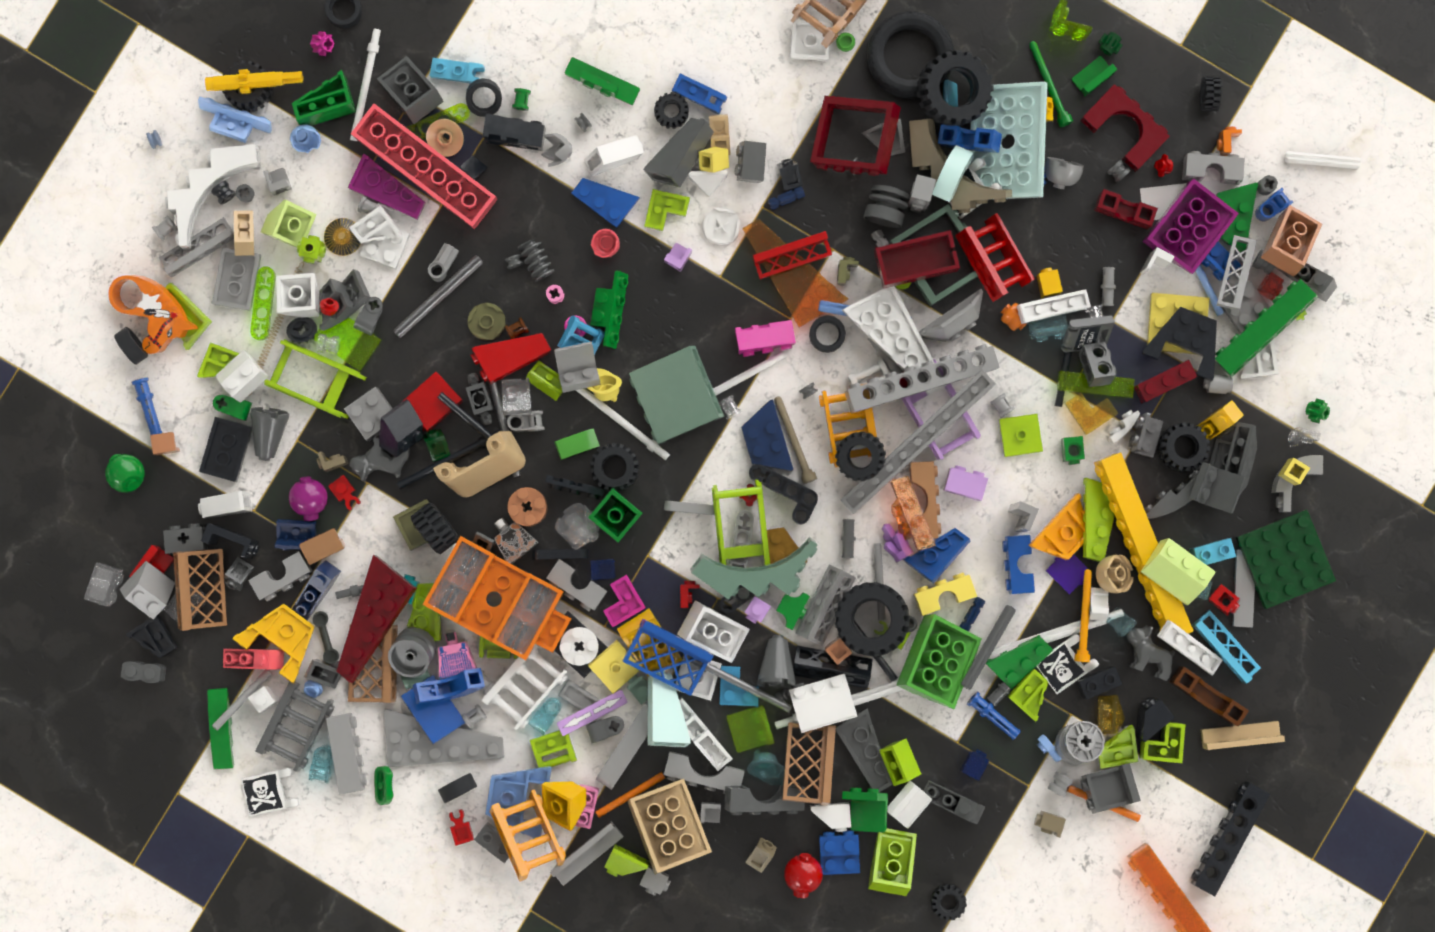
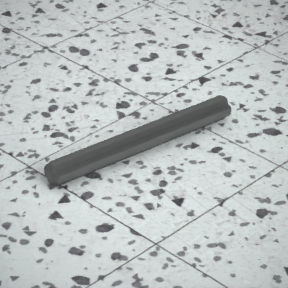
(988, 647)

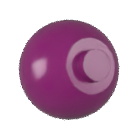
(308, 498)

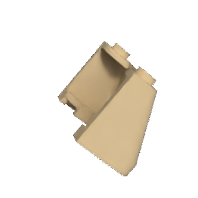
(503, 461)

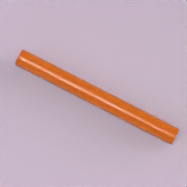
(631, 794)
(1120, 810)

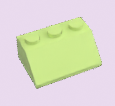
(1177, 571)

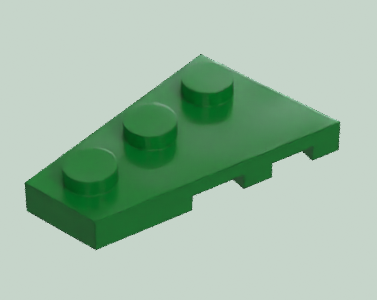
(1018, 662)

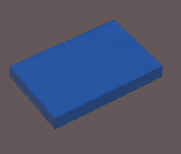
(434, 718)

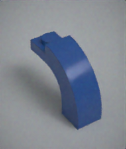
(449, 688)

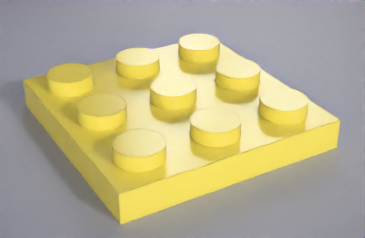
(1164, 307)

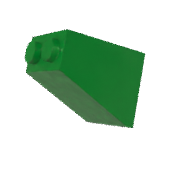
(615, 515)

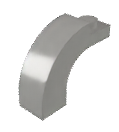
(1284, 487)

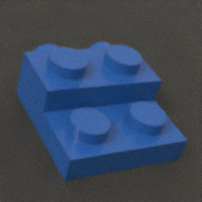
(839, 852)

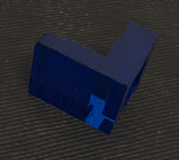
(602, 569)

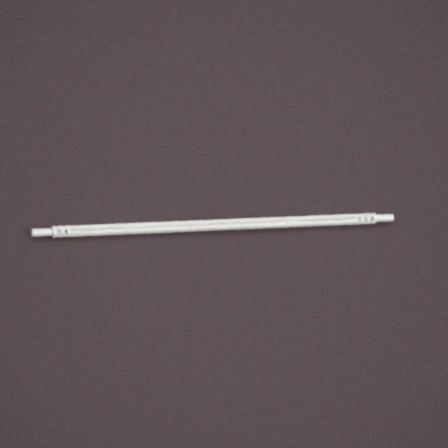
(890, 688)

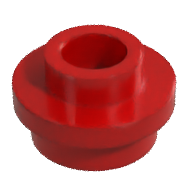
(329, 306)

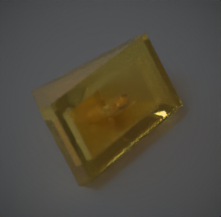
(1110, 714)

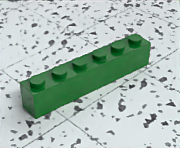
(1265, 328)

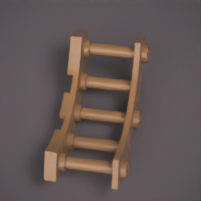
(839, 22)

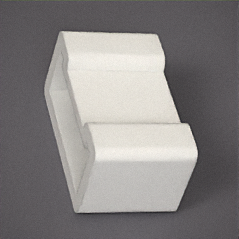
(1098, 604)

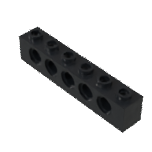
(1240, 833)

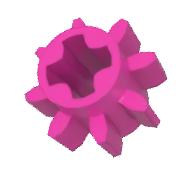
(322, 43)

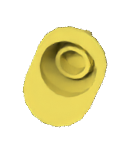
(609, 386)

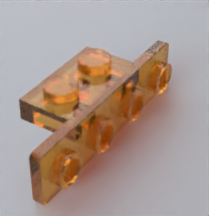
(910, 515)

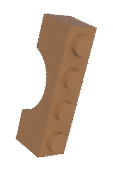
(924, 475)

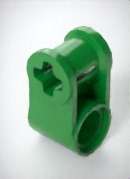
(233, 407)

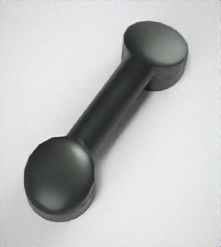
(320, 620)

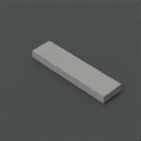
(1244, 589)

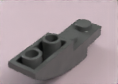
(1170, 501)

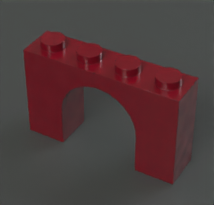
(1150, 133)

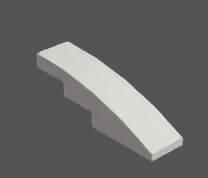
(704, 738)

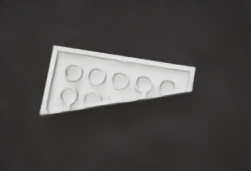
(892, 329)

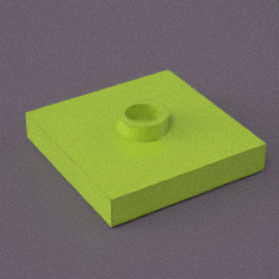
(1020, 435)

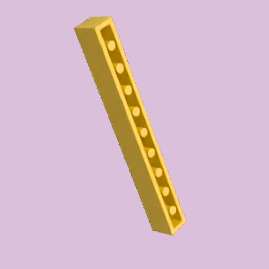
(1138, 536)

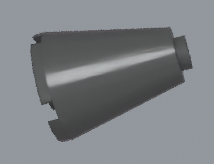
(267, 430)
(777, 665)

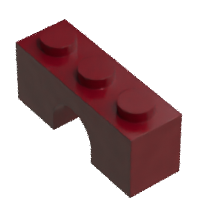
(1133, 213)
(1165, 381)

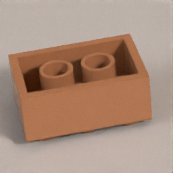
(1291, 240)

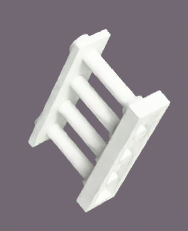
(506, 682)

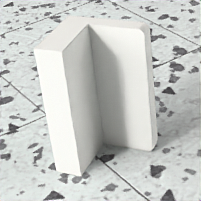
(1157, 257)
(908, 804)

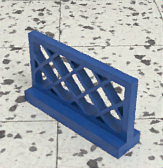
(670, 640)

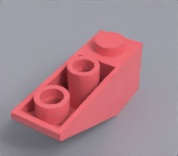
(253, 658)

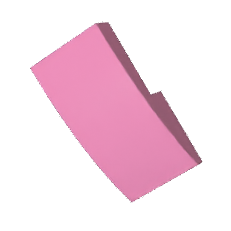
(586, 817)

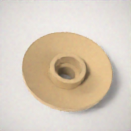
(436, 139)

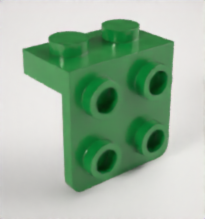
(867, 810)

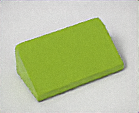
(545, 380)

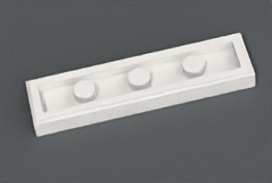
(1053, 306)
(1190, 647)

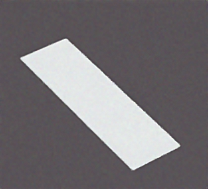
(1164, 195)

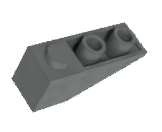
(1318, 281)
(954, 802)

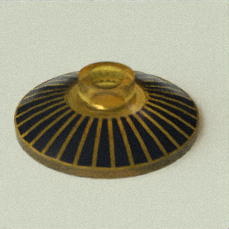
(344, 246)

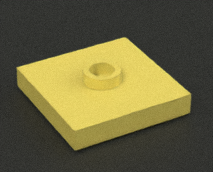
(611, 668)

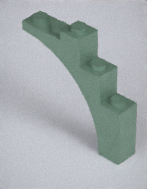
(782, 573)

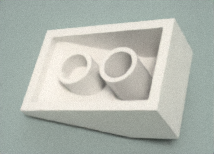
(713, 631)

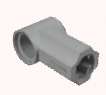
(444, 261)

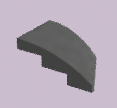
(349, 294)

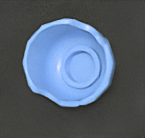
(305, 138)

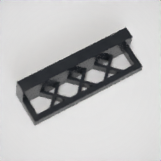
(815, 669)

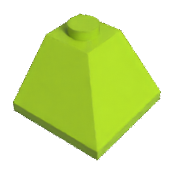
(625, 862)

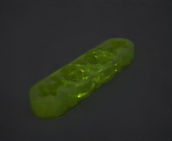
(433, 118)
(263, 303)

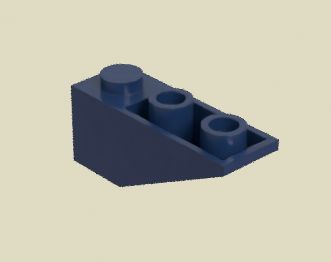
(316, 589)

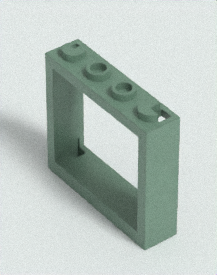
(922, 284)

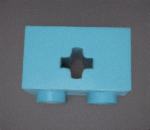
(1214, 551)

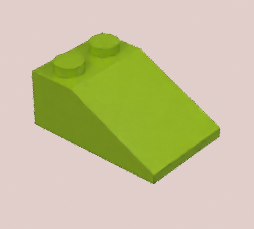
(893, 862)

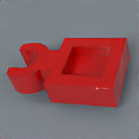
(343, 490)
(461, 830)

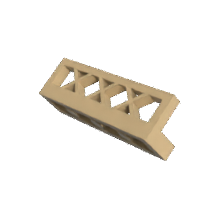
(1241, 736)

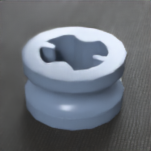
(154, 139)

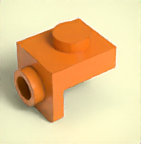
(1224, 140)

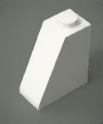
(613, 155)
(225, 504)

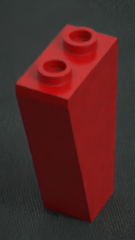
(508, 356)

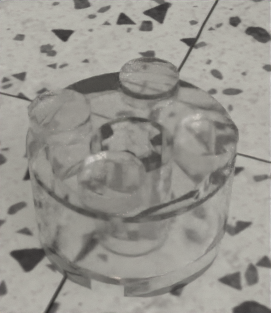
(576, 526)

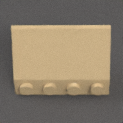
(669, 826)

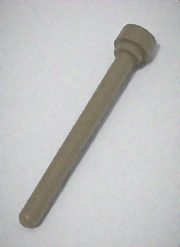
(807, 474)

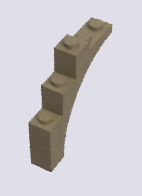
(929, 155)

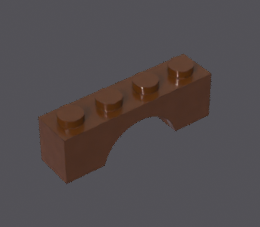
(1208, 696)

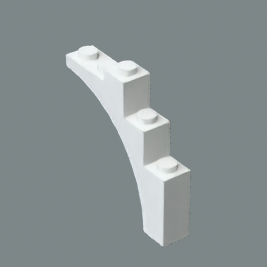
(187, 202)

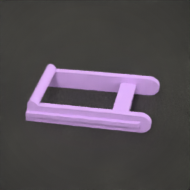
(973, 433)

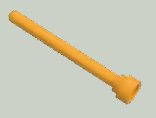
(1083, 654)

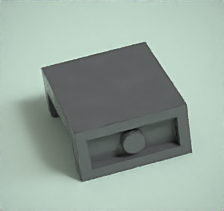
(1110, 788)

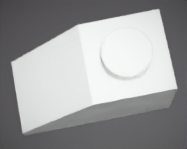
(834, 815)

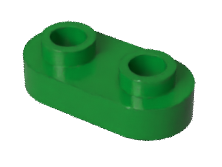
(383, 785)

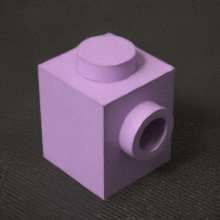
(757, 610)

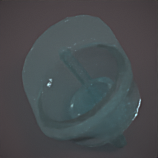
(766, 768)

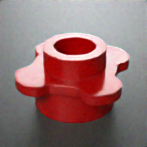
(1164, 165)
(749, 500)

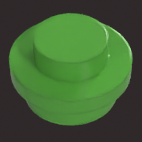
(845, 42)

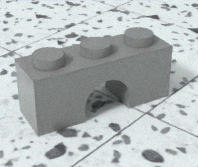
(1230, 167)
(921, 193)
(296, 569)
(561, 577)

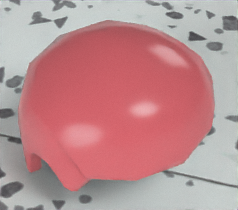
(605, 243)

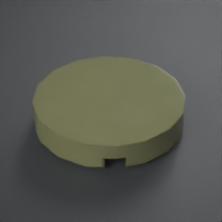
(486, 321)

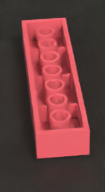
(424, 166)

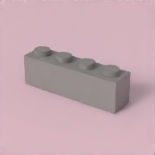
(345, 753)

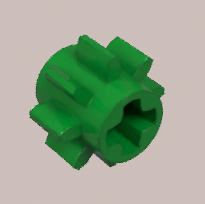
(1317, 410)

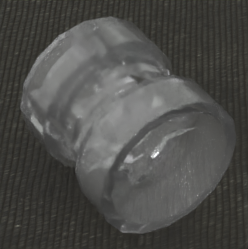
(328, 344)

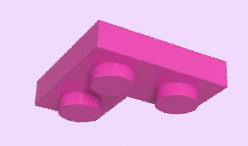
(628, 604)

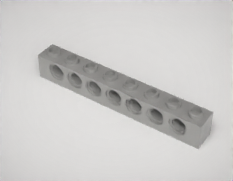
(987, 362)

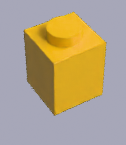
(1049, 282)

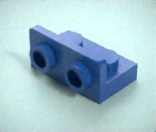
(1217, 261)

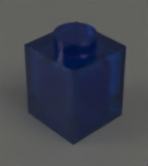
(975, 764)

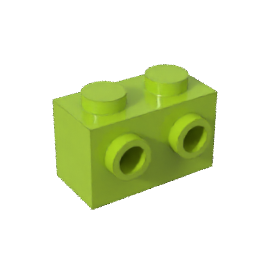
(900, 762)

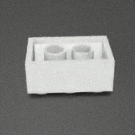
(823, 703)

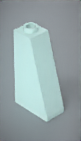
(665, 715)

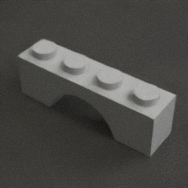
(680, 768)

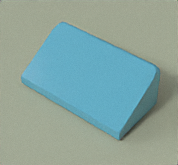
(950, 93)

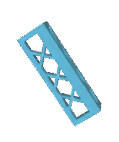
(1222, 652)

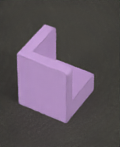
(678, 256)

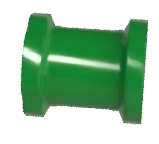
(521, 99)

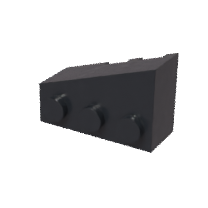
(513, 132)

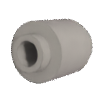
(1221, 384)

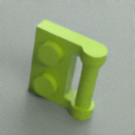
(552, 743)

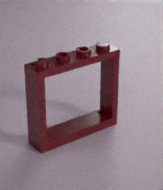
(886, 142)

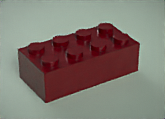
(916, 259)

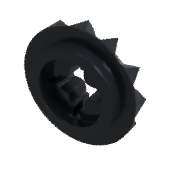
(297, 325)

